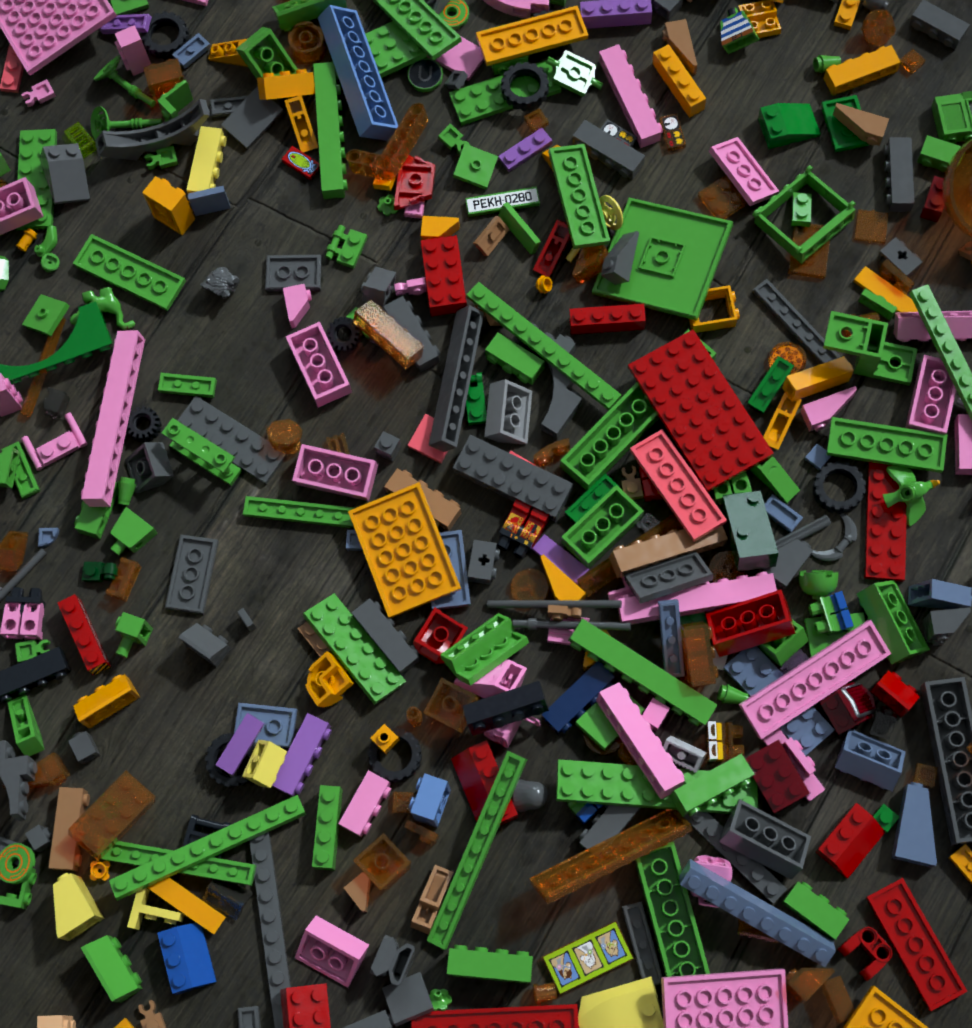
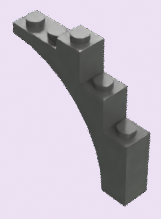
(132, 144)
(564, 402)
(15, 775)

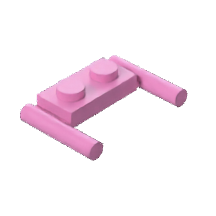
(57, 447)

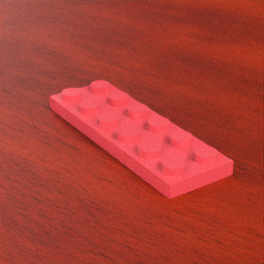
(678, 485)

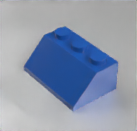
(186, 958)

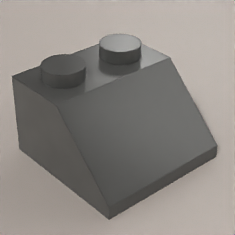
(149, 466)
(942, 624)
(205, 644)

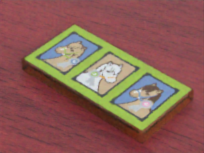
(587, 957)

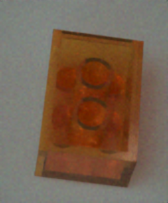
(698, 654)

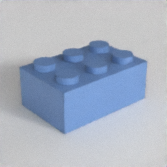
(430, 800)

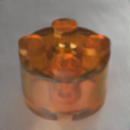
(307, 43)

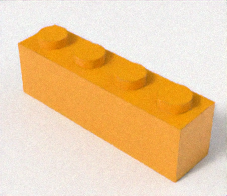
(861, 70)
(679, 80)

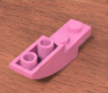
(519, 8)

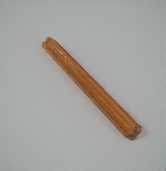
(37, 381)

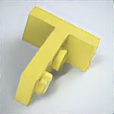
(140, 908)

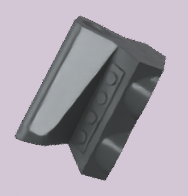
(393, 960)

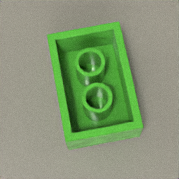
(265, 54)

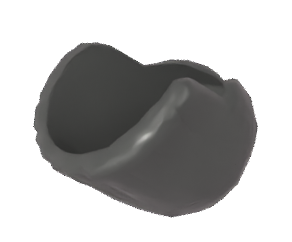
(529, 795)

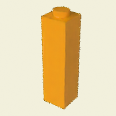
(817, 378)

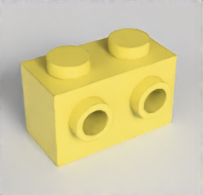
(264, 763)

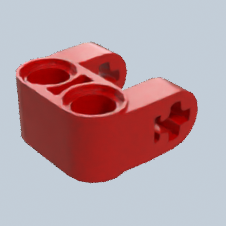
(870, 948)

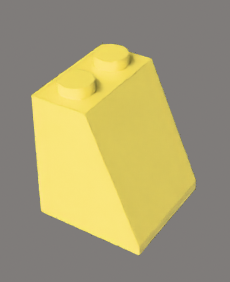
(73, 907)

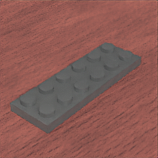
(250, 450)

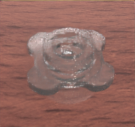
(647, 518)

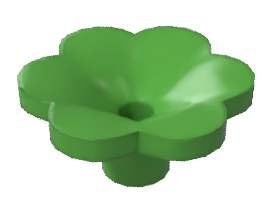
(386, 205)
(440, 999)

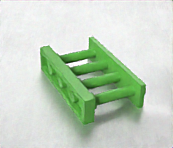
(202, 451)

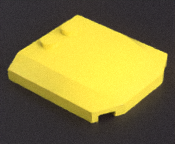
(622, 1007)

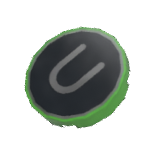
(425, 75)

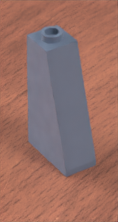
(914, 829)

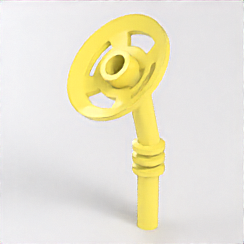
(608, 213)

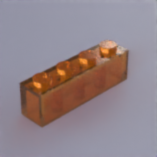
(388, 334)

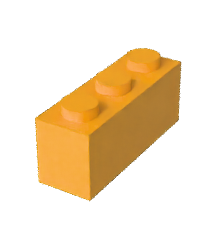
(285, 84)

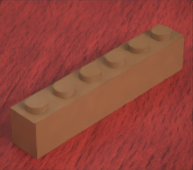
(662, 548)

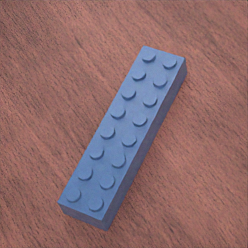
(358, 73)

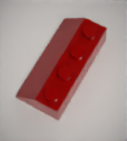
(477, 774)

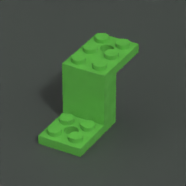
(869, 346)

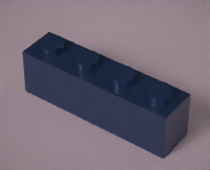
(577, 698)

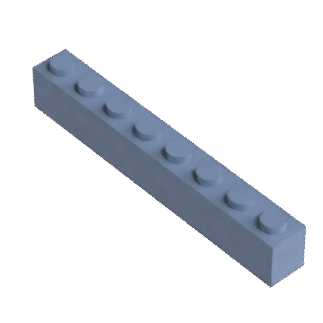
(757, 913)

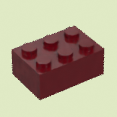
(777, 776)

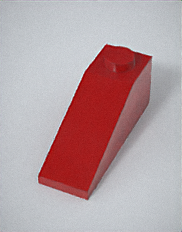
(553, 249)

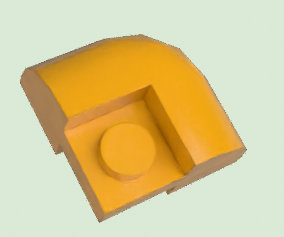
(327, 680)

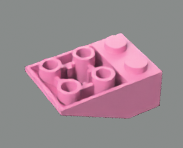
(499, 680)

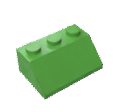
(112, 968)

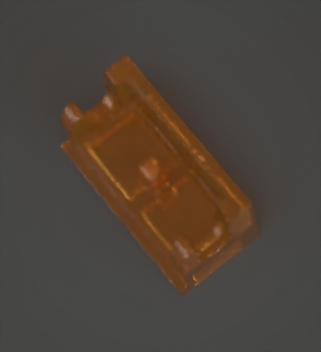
(124, 582)

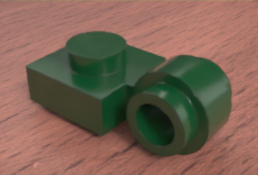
(96, 570)

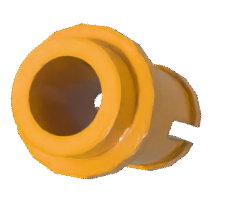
(26, 240)

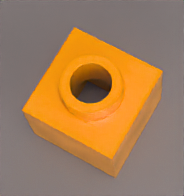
(386, 745)

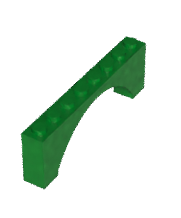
(88, 336)

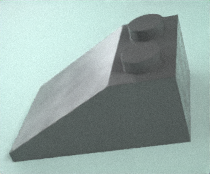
(65, 173)

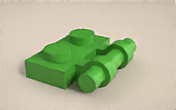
(351, 248)

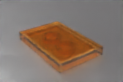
(816, 264)

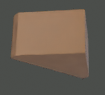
(359, 891)

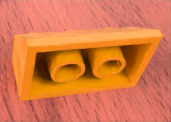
(105, 701)

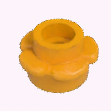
(544, 284)

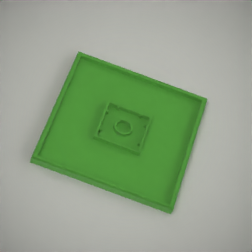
(671, 260)

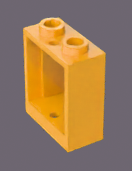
(730, 299)

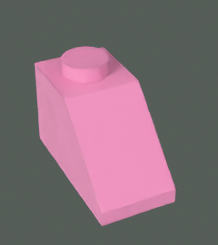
(297, 303)

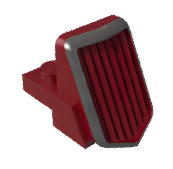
(849, 706)

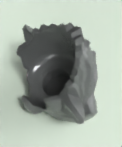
(221, 282)

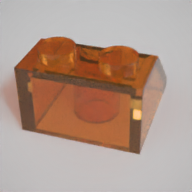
(383, 862)
(806, 981)

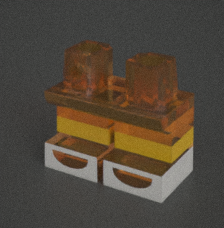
(720, 741)

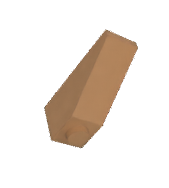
(678, 37)
(863, 124)

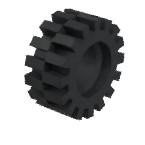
(333, 334)
(154, 427)

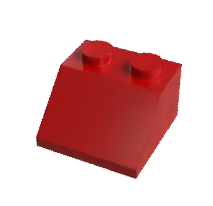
(895, 693)

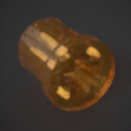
(544, 992)

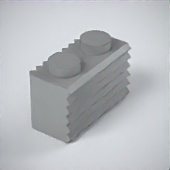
(684, 753)

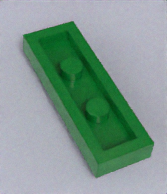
(770, 384)
(590, 498)

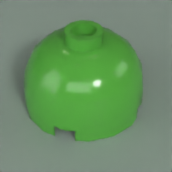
(818, 582)

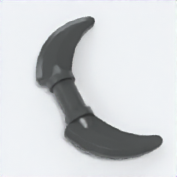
(836, 553)

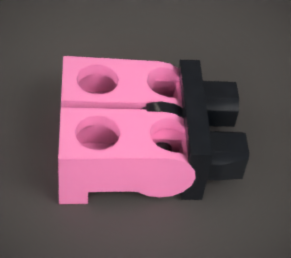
(23, 615)

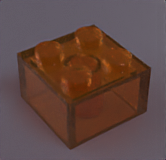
(163, 77)
(448, 703)

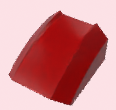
(438, 635)

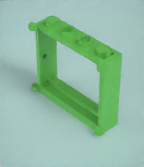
(822, 236)

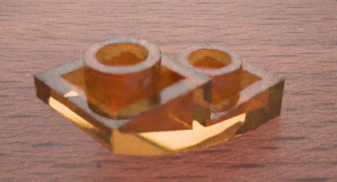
(545, 455)

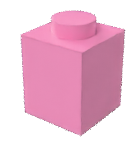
(655, 714)

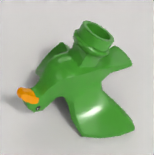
(909, 492)

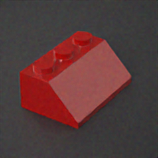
(851, 840)

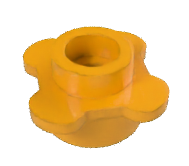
(95, 866)

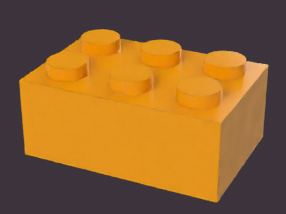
(169, 205)

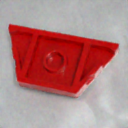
(414, 182)

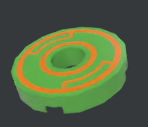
(460, 18)
(26, 863)

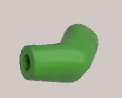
(49, 242)

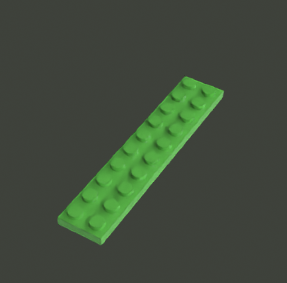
(629, 787)

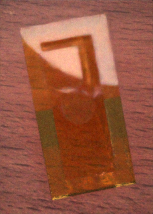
(589, 263)
(13, 550)

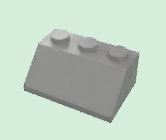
(508, 412)

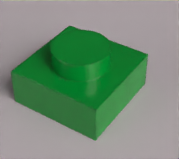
(885, 817)

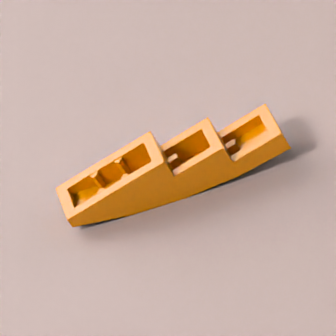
(188, 904)

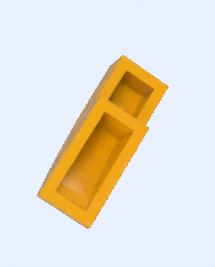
(781, 421)

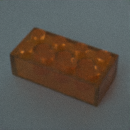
(111, 815)

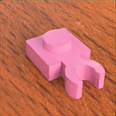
(41, 92)
(413, 286)

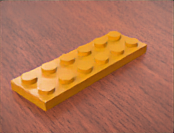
(532, 35)

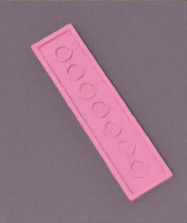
(814, 679)

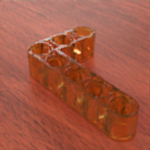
(397, 150)

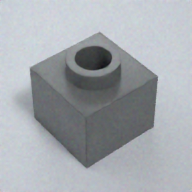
(39, 838)

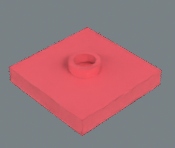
(421, 438)

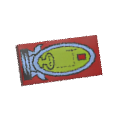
(301, 162)

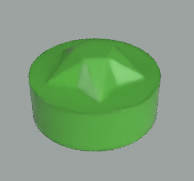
(49, 262)

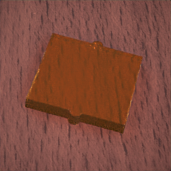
(871, 226)

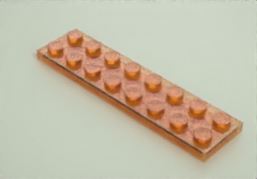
(610, 855)

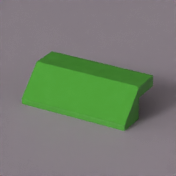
(483, 649)

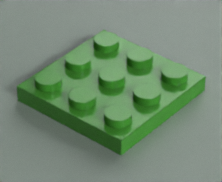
(393, 48)

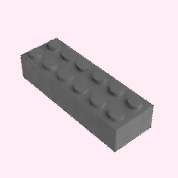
(512, 477)

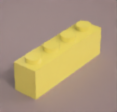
(206, 159)

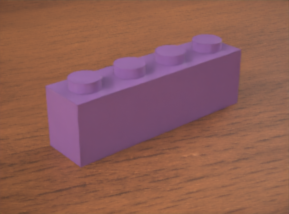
(615, 13)
(301, 755)

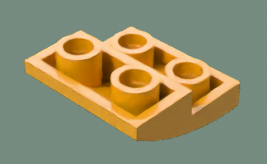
(763, 17)

